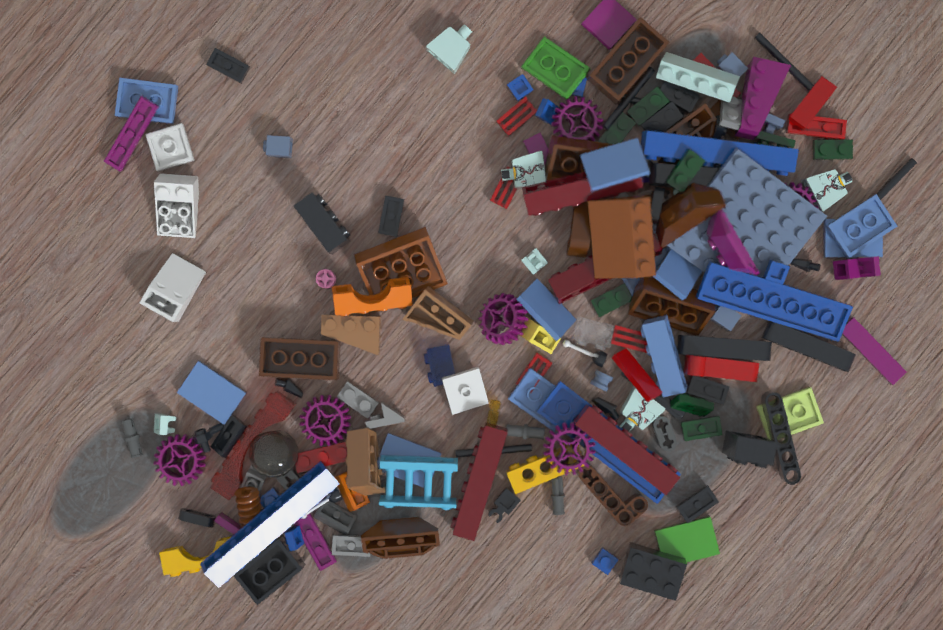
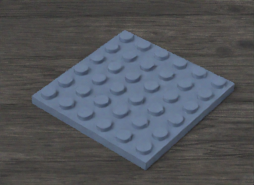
(763, 212)

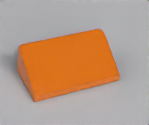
(351, 498)

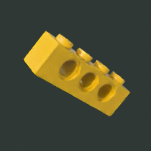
(539, 476)

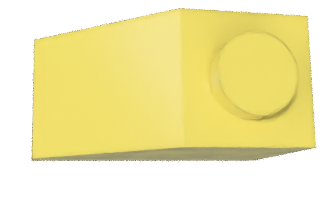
(539, 336)

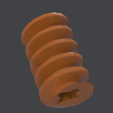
(248, 504)

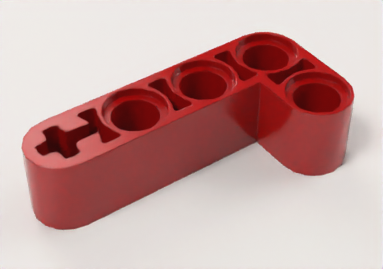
(721, 368)

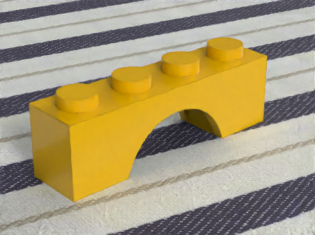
(177, 559)

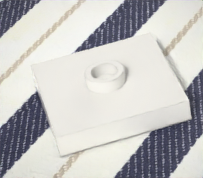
(170, 147)
(465, 390)

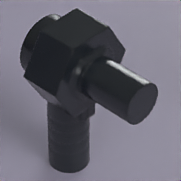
(202, 436)

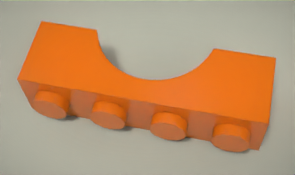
(395, 295)

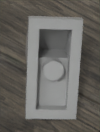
(390, 417)

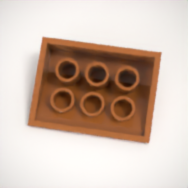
(622, 237)
(399, 258)

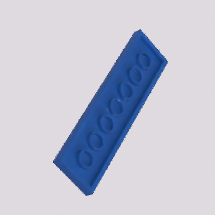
(774, 301)
(564, 406)

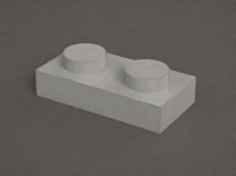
(731, 113)
(357, 399)
(348, 545)

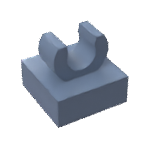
(773, 123)

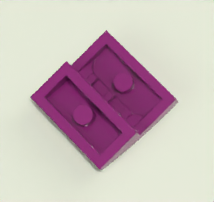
(609, 22)

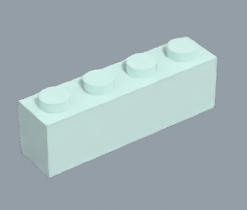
(697, 77)

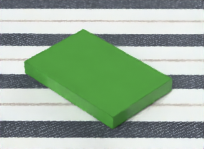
(555, 68)
(689, 540)

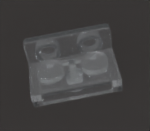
(593, 332)

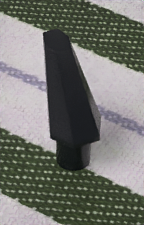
(805, 264)
(289, 386)
(606, 407)

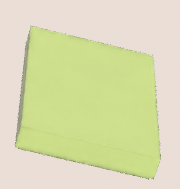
(800, 411)

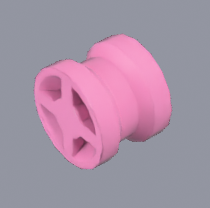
(322, 278)

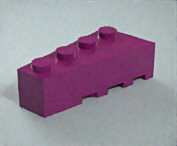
(759, 92)

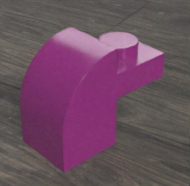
(856, 268)

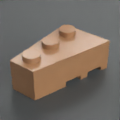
(438, 314)
(357, 331)
(362, 462)

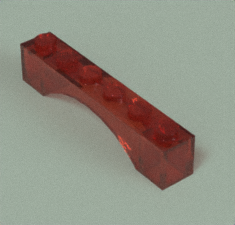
(231, 476)

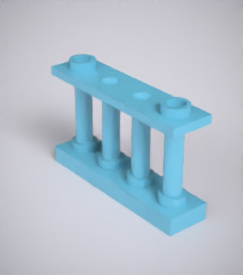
(409, 465)

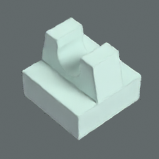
(534, 261)
(161, 424)

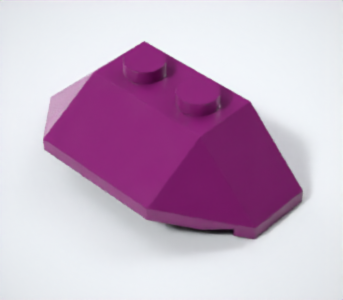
(728, 245)

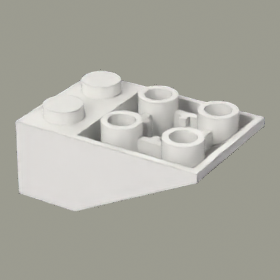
(176, 205)
(173, 288)

